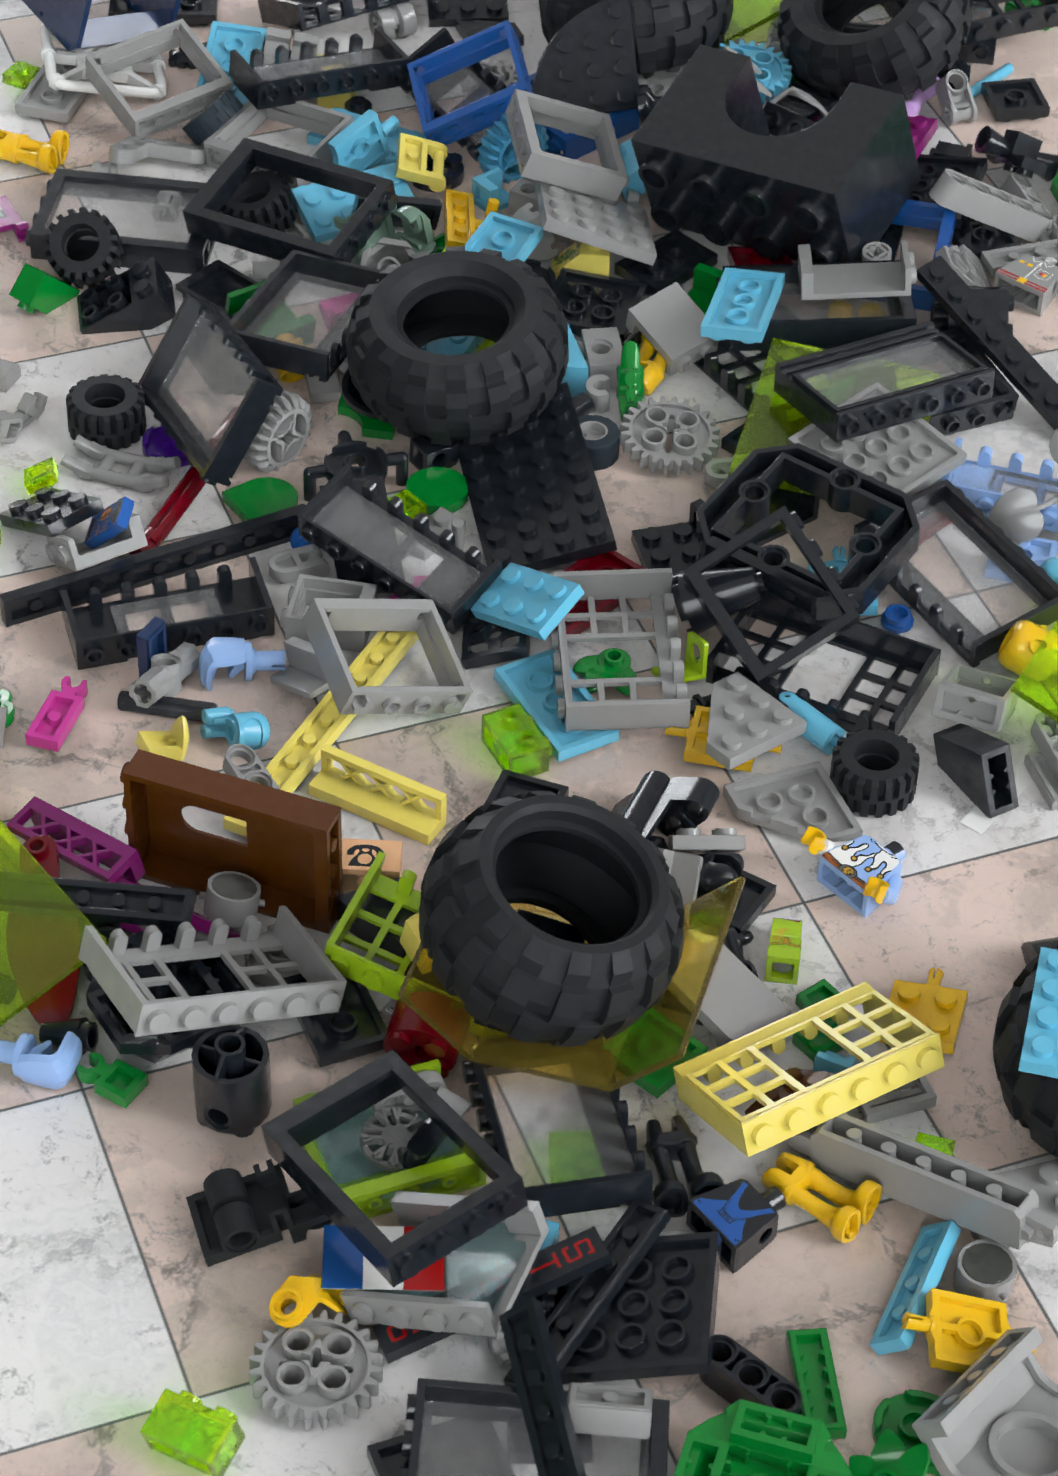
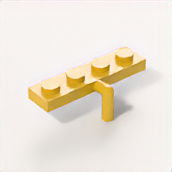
(460, 216)

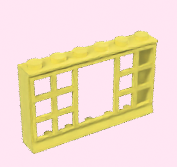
(811, 1105)

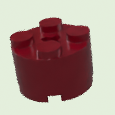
(417, 1041)

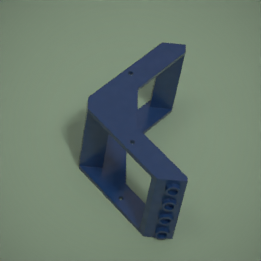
(76, 32)

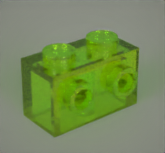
(515, 741)
(193, 1432)

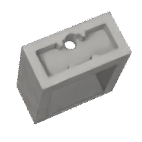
(313, 587)
(971, 702)

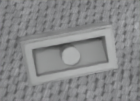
(610, 1410)

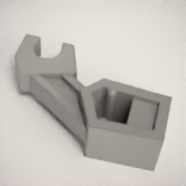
(29, 408)

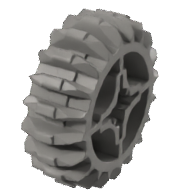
(281, 433)

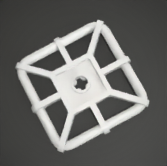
(70, 81)

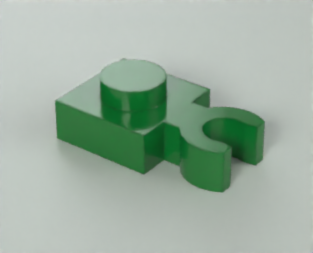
(115, 1082)

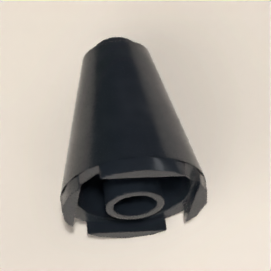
(734, 587)

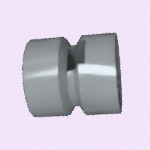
(394, 20)

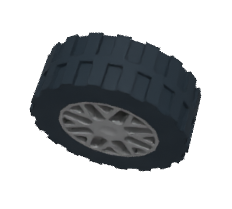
(212, 117)

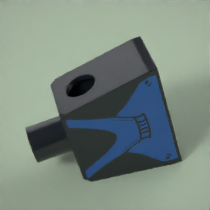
(741, 1216)

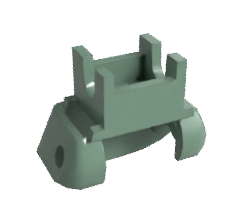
(415, 225)

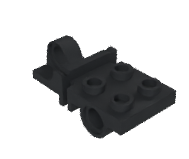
(250, 1212)

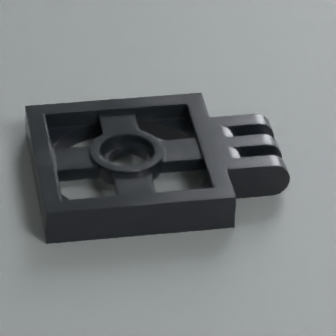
(495, 652)

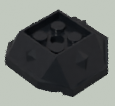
(195, 976)

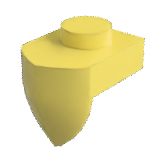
(166, 743)

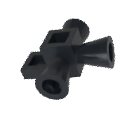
(1017, 153)

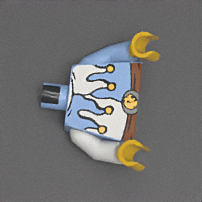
(858, 869)

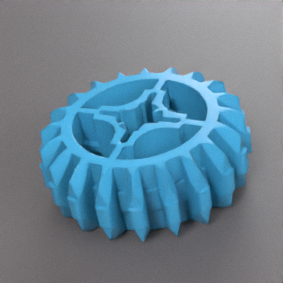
(499, 149)

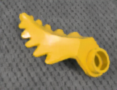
(306, 1294)

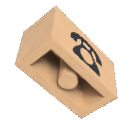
(359, 856)

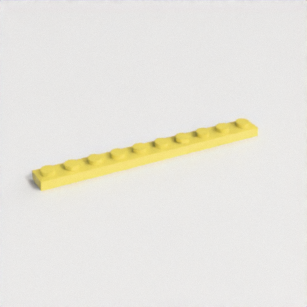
(325, 722)

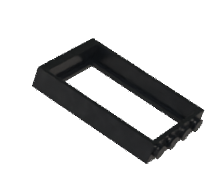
(205, 221)
(436, 1236)

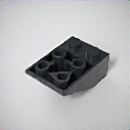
(128, 301)

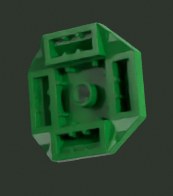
(760, 1442)

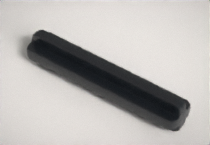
(166, 707)

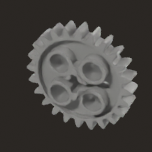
(646, 430)
(316, 1370)

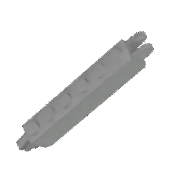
(929, 1180)

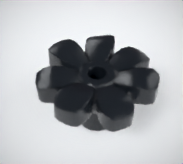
(179, 59)

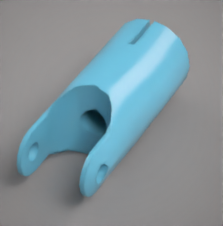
(820, 729)

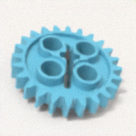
(775, 70)

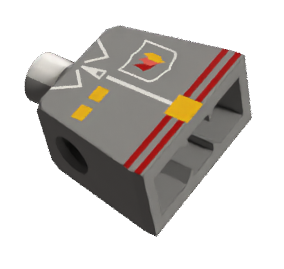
(1031, 282)

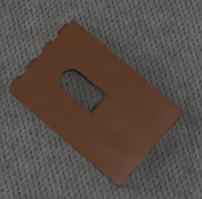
(289, 845)

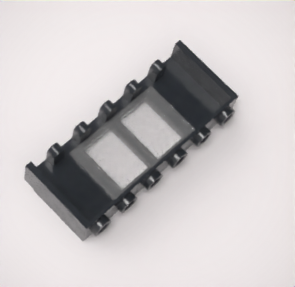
(230, 608)

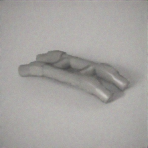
(111, 456)

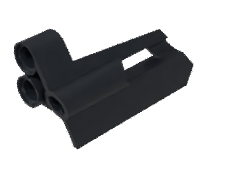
(668, 803)

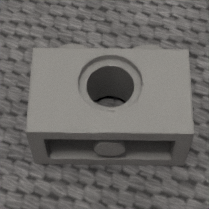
(601, 352)

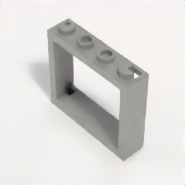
(144, 46)
(300, 115)
(557, 170)
(361, 614)

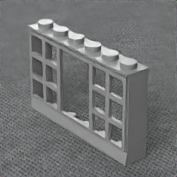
(632, 713)
(151, 1016)

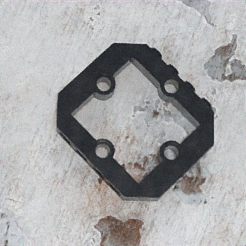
(871, 556)

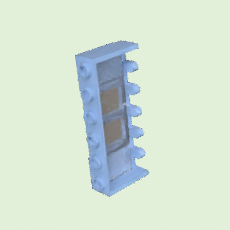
(987, 483)

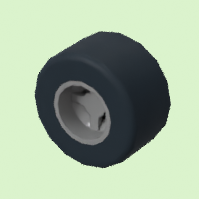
(601, 439)

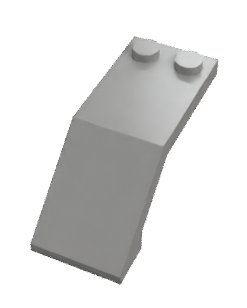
(737, 1001)

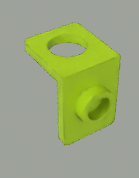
(692, 667)

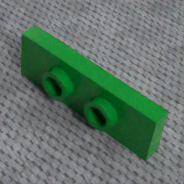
(816, 1378)

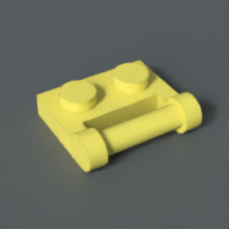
(412, 161)

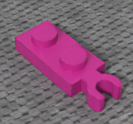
(57, 716)

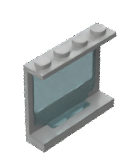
(478, 1277)

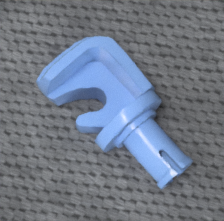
(237, 656)
(39, 1063)

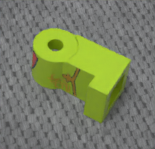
(784, 948)

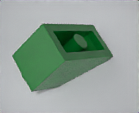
(41, 290)

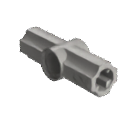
(165, 675)

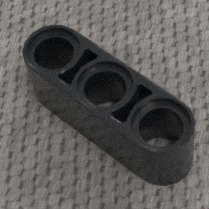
(740, 1369)

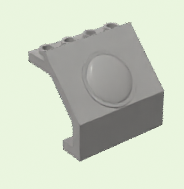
(996, 1415)

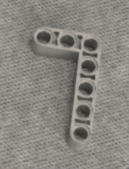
(1011, 208)

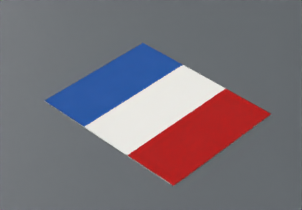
(348, 1268)

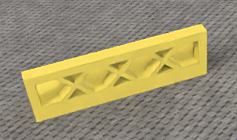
(379, 801)

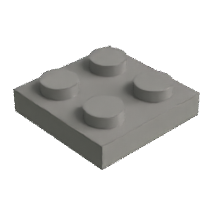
(721, 839)

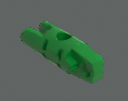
(629, 378)

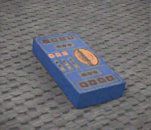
(109, 522)

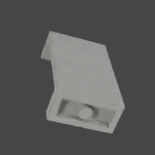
(856, 279)

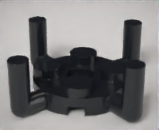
(370, 462)

